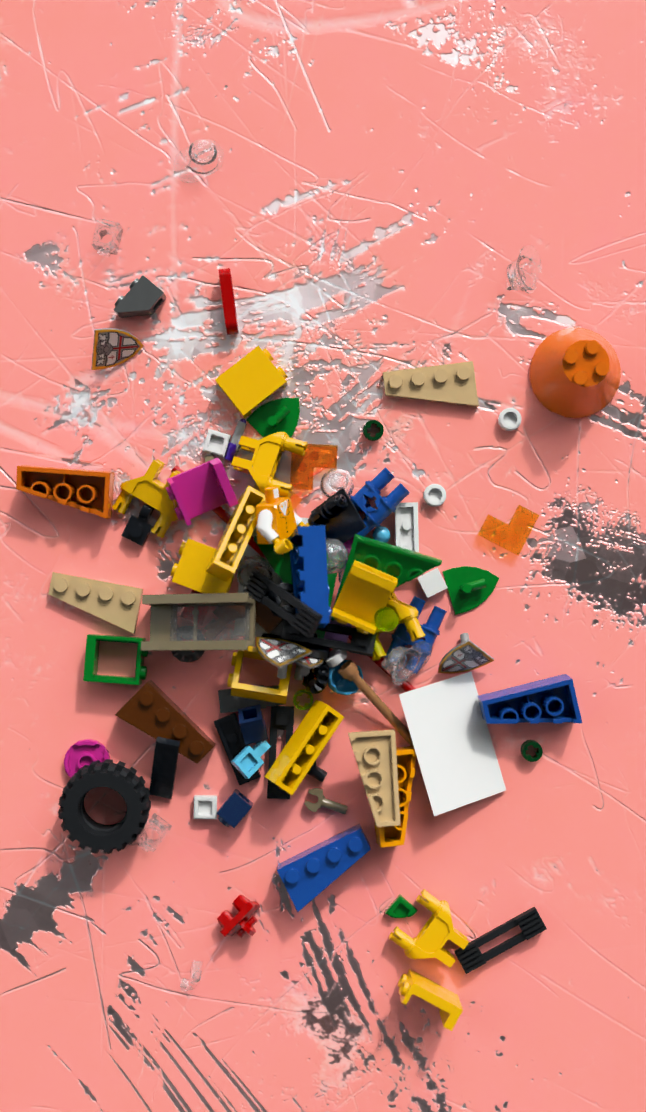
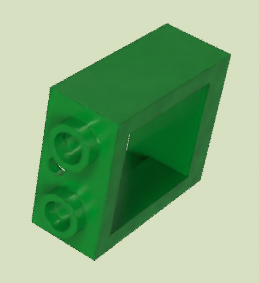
(92, 657)

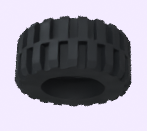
(98, 835)

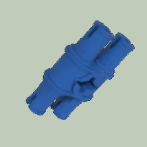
(385, 505)
(430, 629)

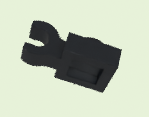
(138, 528)

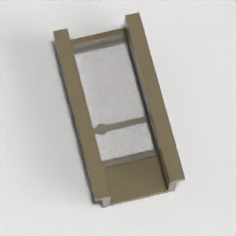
(200, 622)

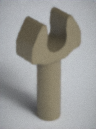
(323, 802)

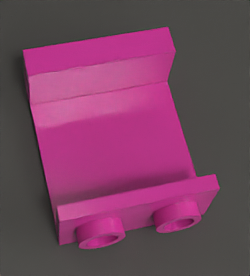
(200, 490)

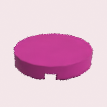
(84, 753)

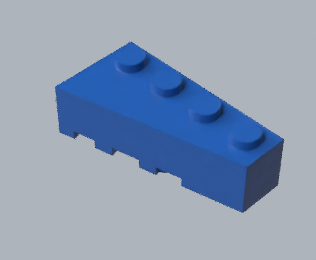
(309, 570)
(534, 703)
(322, 864)

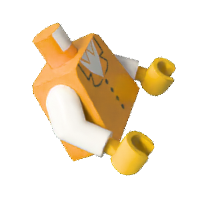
(276, 520)

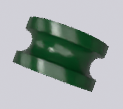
(378, 435)
(528, 757)

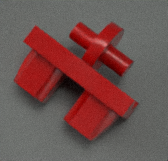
(232, 924)

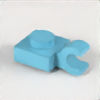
(249, 759)

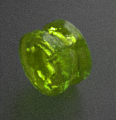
(307, 705)

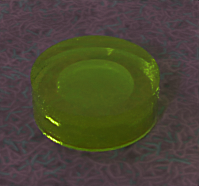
(386, 619)

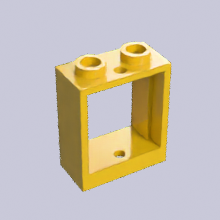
(252, 691)

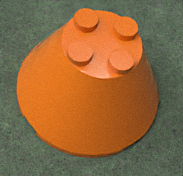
(575, 372)

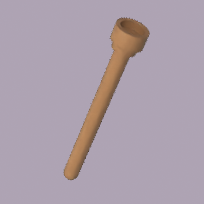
(350, 672)

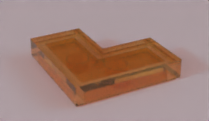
(315, 457)

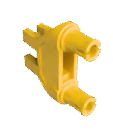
(266, 459)
(152, 493)
(408, 615)
(433, 935)

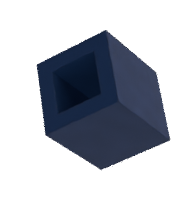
(252, 724)
(234, 809)

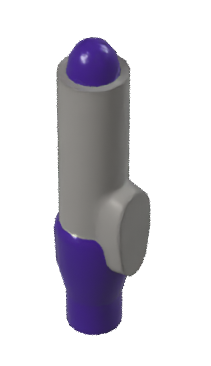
(233, 446)

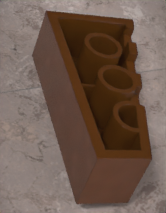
(160, 717)

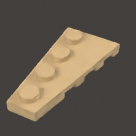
(439, 383)
(103, 599)
(377, 766)

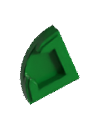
(400, 908)

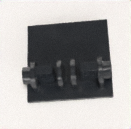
(338, 516)

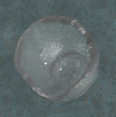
(334, 481)
(336, 556)

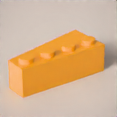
(395, 835)

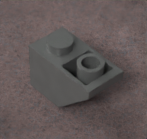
(141, 300)

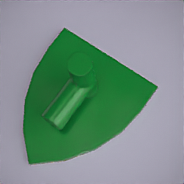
(276, 416)
(468, 587)

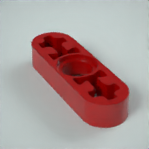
(228, 301)

